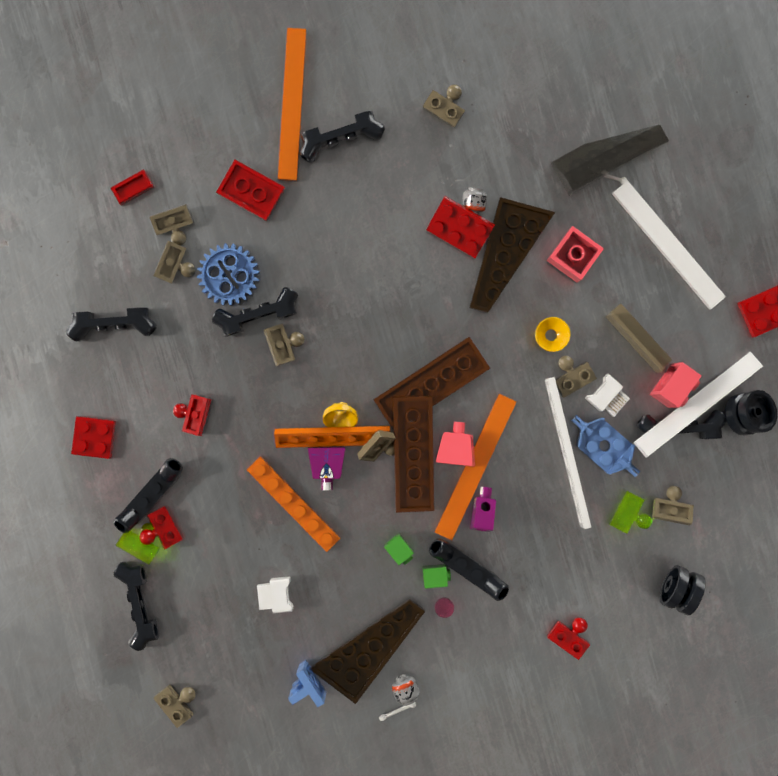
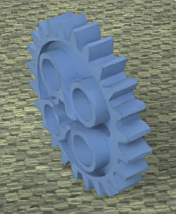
(242, 264)

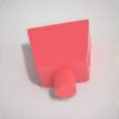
(457, 447)

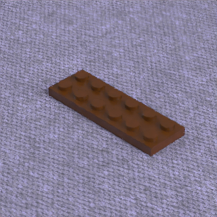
(437, 378)
(413, 453)

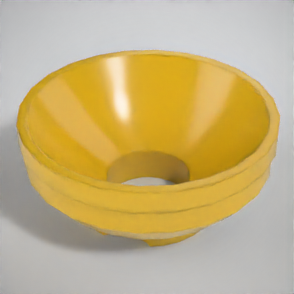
(562, 334)
(336, 418)

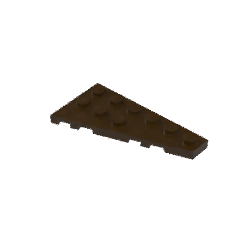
(508, 244)
(361, 659)

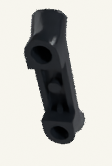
(364, 124)
(84, 321)
(232, 325)
(709, 429)
(149, 495)
(469, 569)
(146, 629)

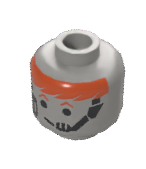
(474, 200)
(405, 690)

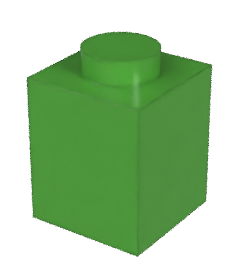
(399, 550)
(436, 576)

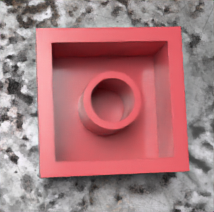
(575, 254)
(676, 385)

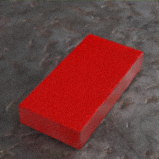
(132, 187)

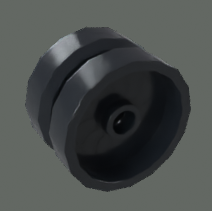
(751, 413)
(682, 590)

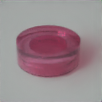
(444, 607)

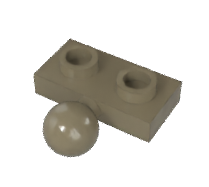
(444, 107)
(171, 221)
(171, 262)
(280, 343)
(574, 378)
(378, 443)
(673, 510)
(174, 705)

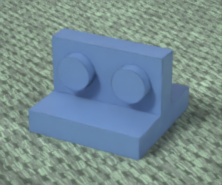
(307, 685)

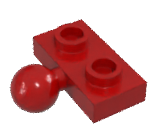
(194, 414)
(162, 528)
(569, 639)

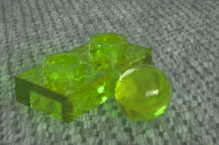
(628, 513)
(132, 545)

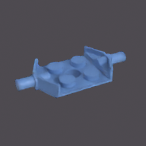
(620, 450)

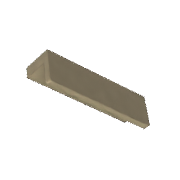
(639, 338)

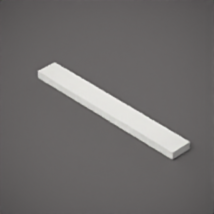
(668, 245)
(698, 404)
(567, 452)

